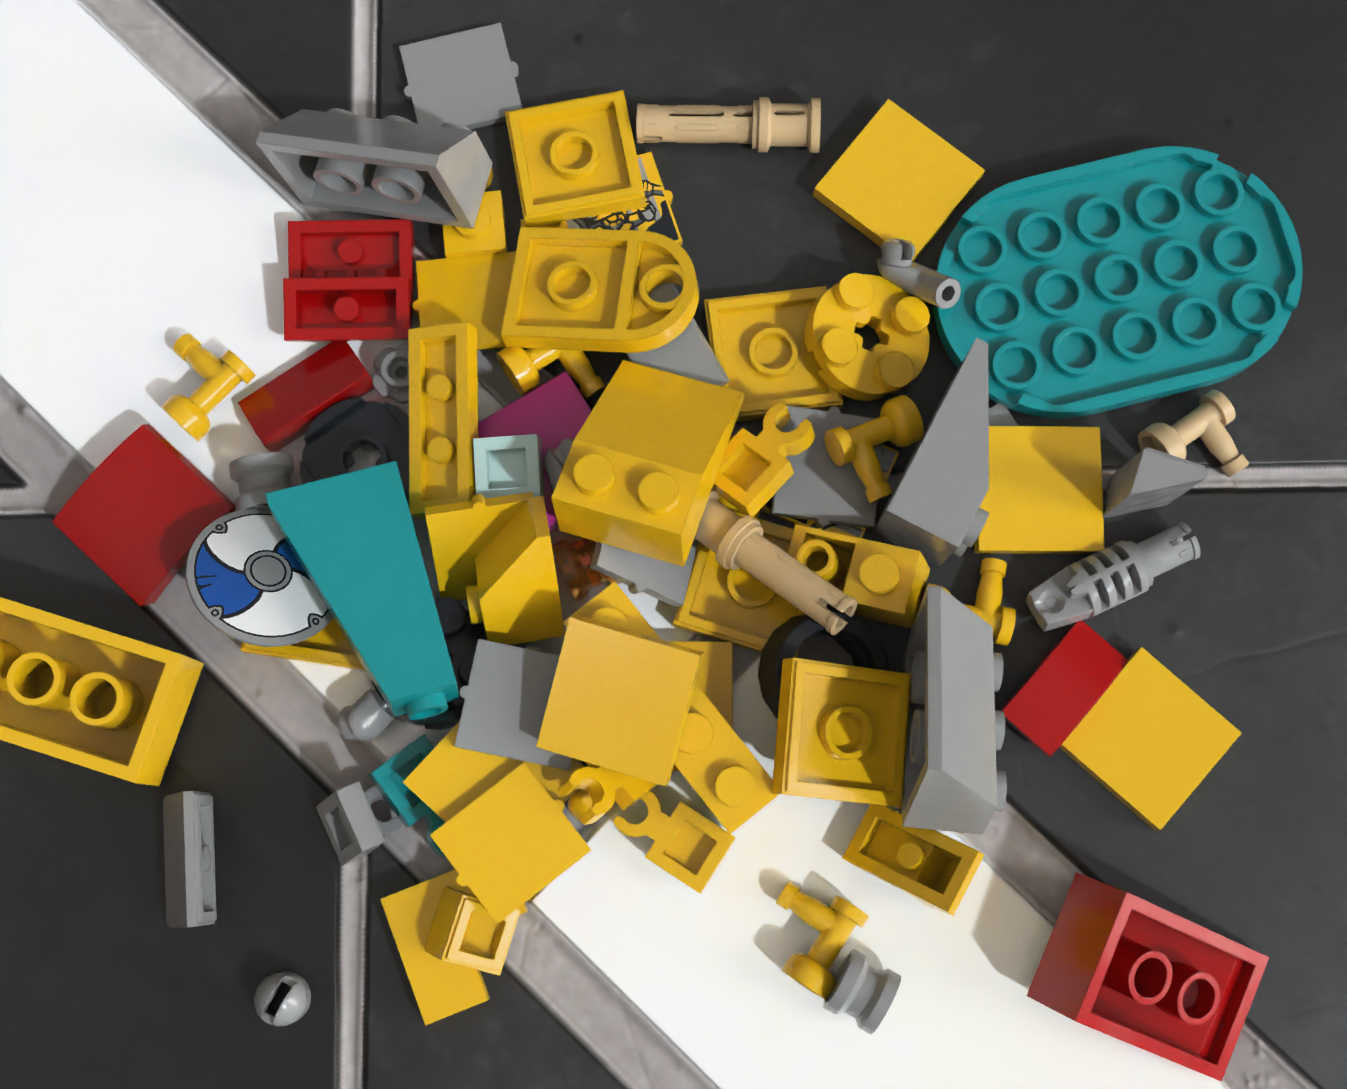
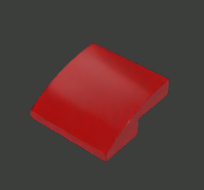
(349, 280)
(142, 513)

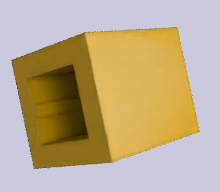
(881, 576)

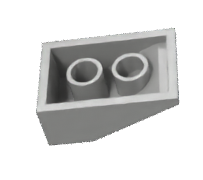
(948, 474)

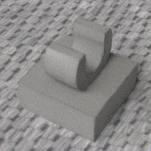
(352, 823)

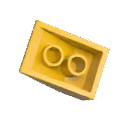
(646, 462)

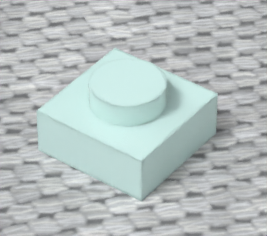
(508, 465)

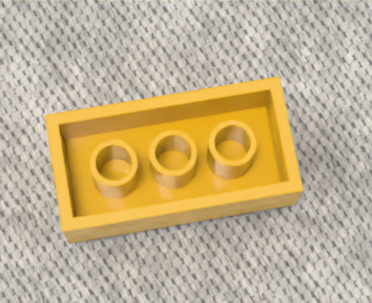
(91, 694)

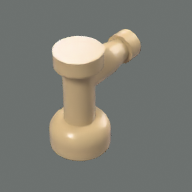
(1206, 422)

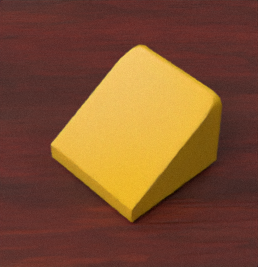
(468, 934)

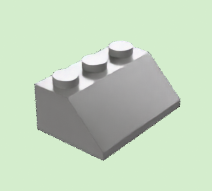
(380, 165)
(952, 719)

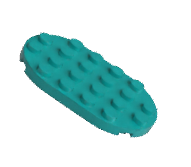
(1120, 281)

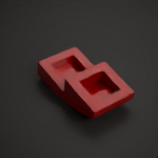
(1063, 687)

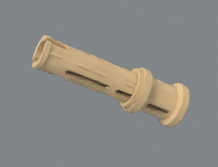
(757, 124)
(741, 544)

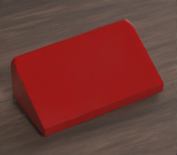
(292, 400)

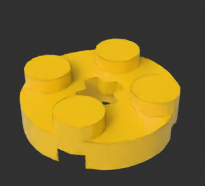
(895, 317)

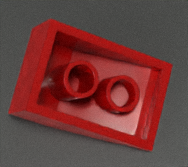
(1147, 976)

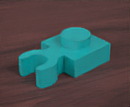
(405, 803)

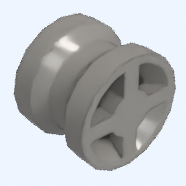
(260, 475)
(862, 991)

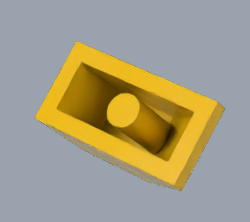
(518, 581)

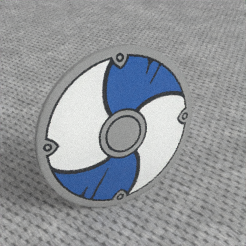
(252, 582)

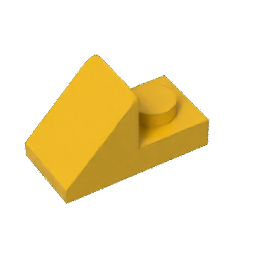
(913, 859)

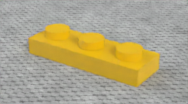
(442, 414)

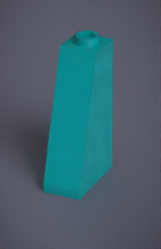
(369, 571)

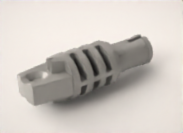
(1109, 577)

